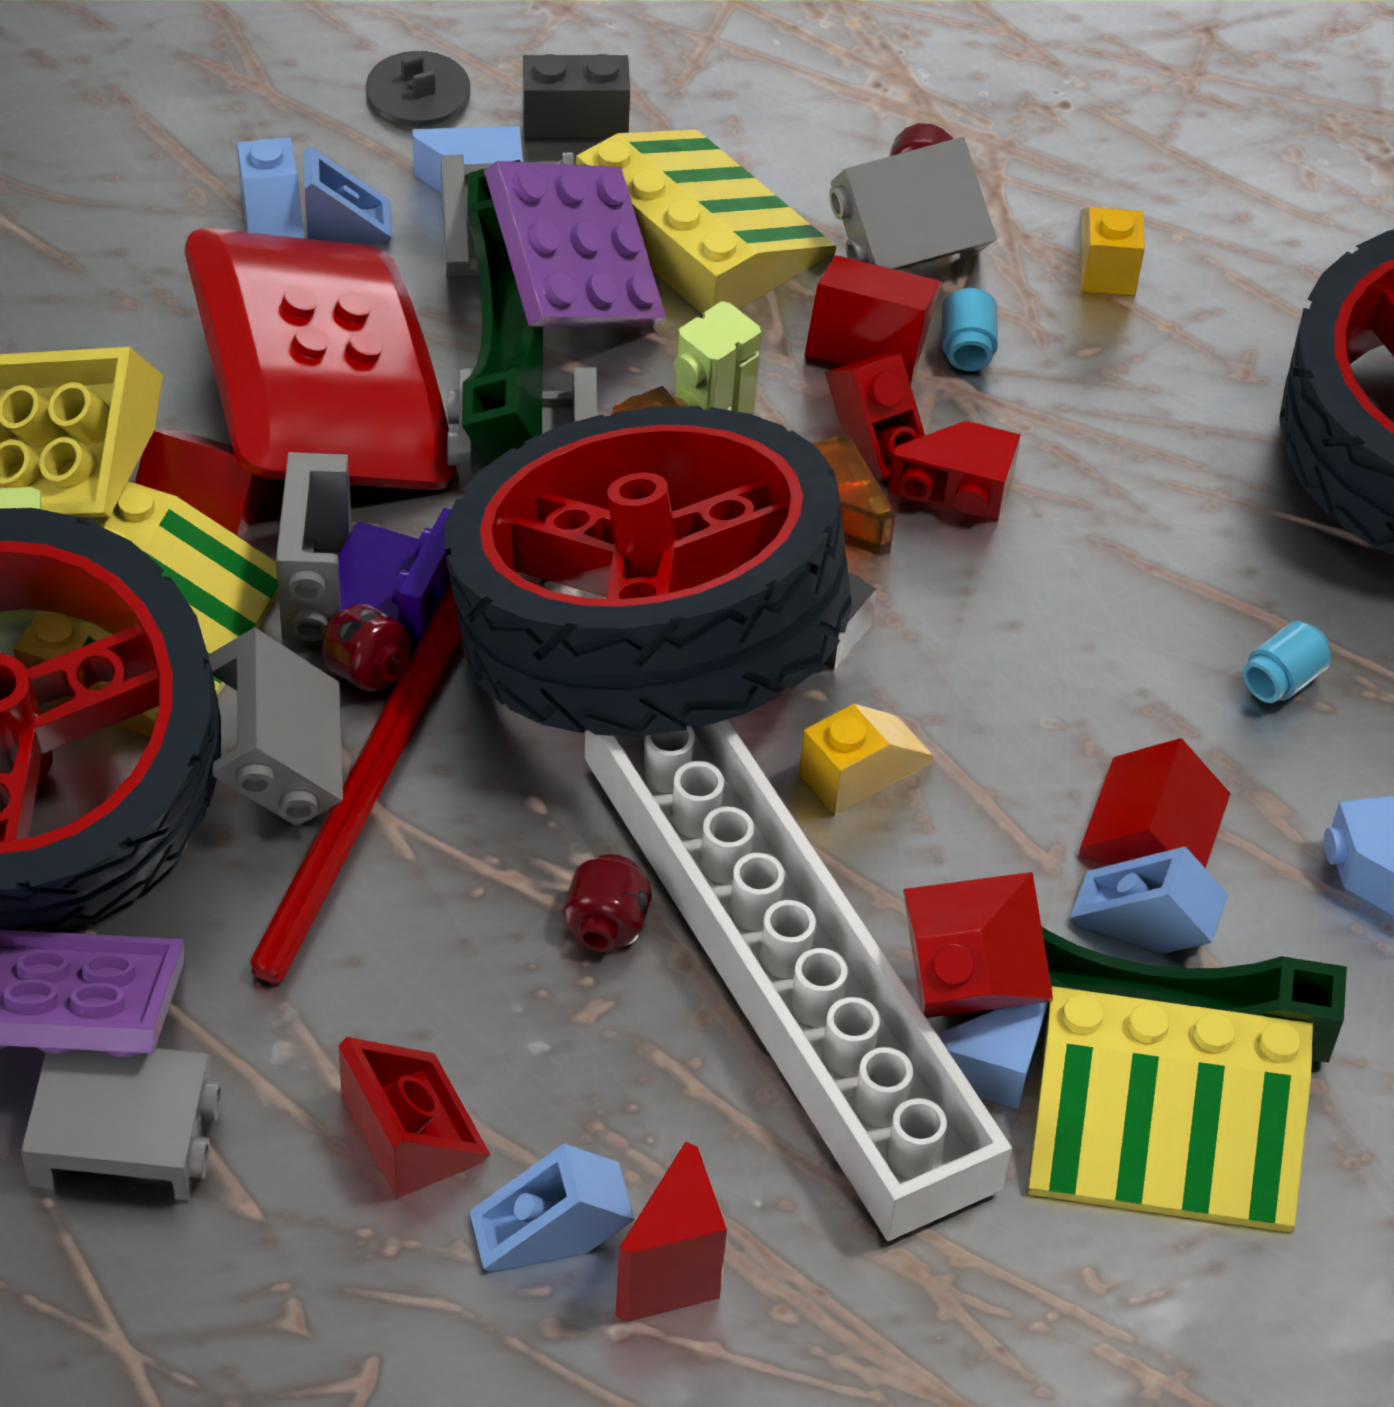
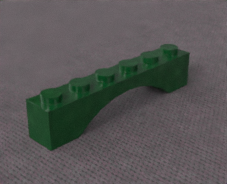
(506, 385)
(1268, 988)

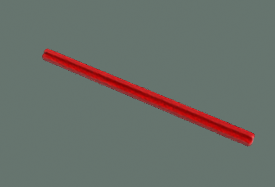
(360, 793)

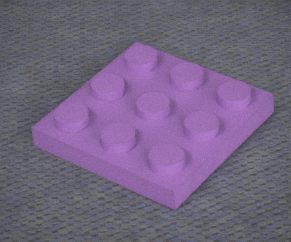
(574, 245)
(86, 990)

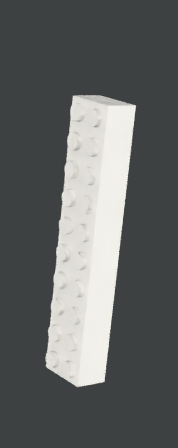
(805, 973)

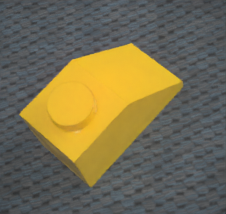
(1111, 250)
(858, 755)

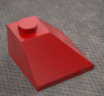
(977, 945)

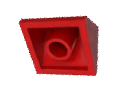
(869, 313)
(204, 477)
(1156, 804)
(408, 1114)
(675, 1244)

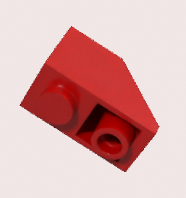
(876, 407)
(957, 468)

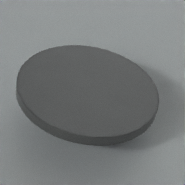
(418, 88)

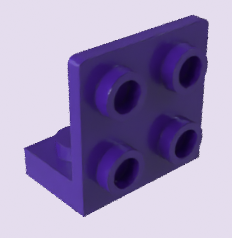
(396, 572)

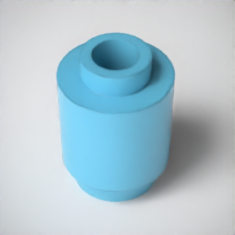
(969, 328)
(1287, 662)

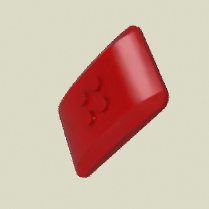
(319, 357)

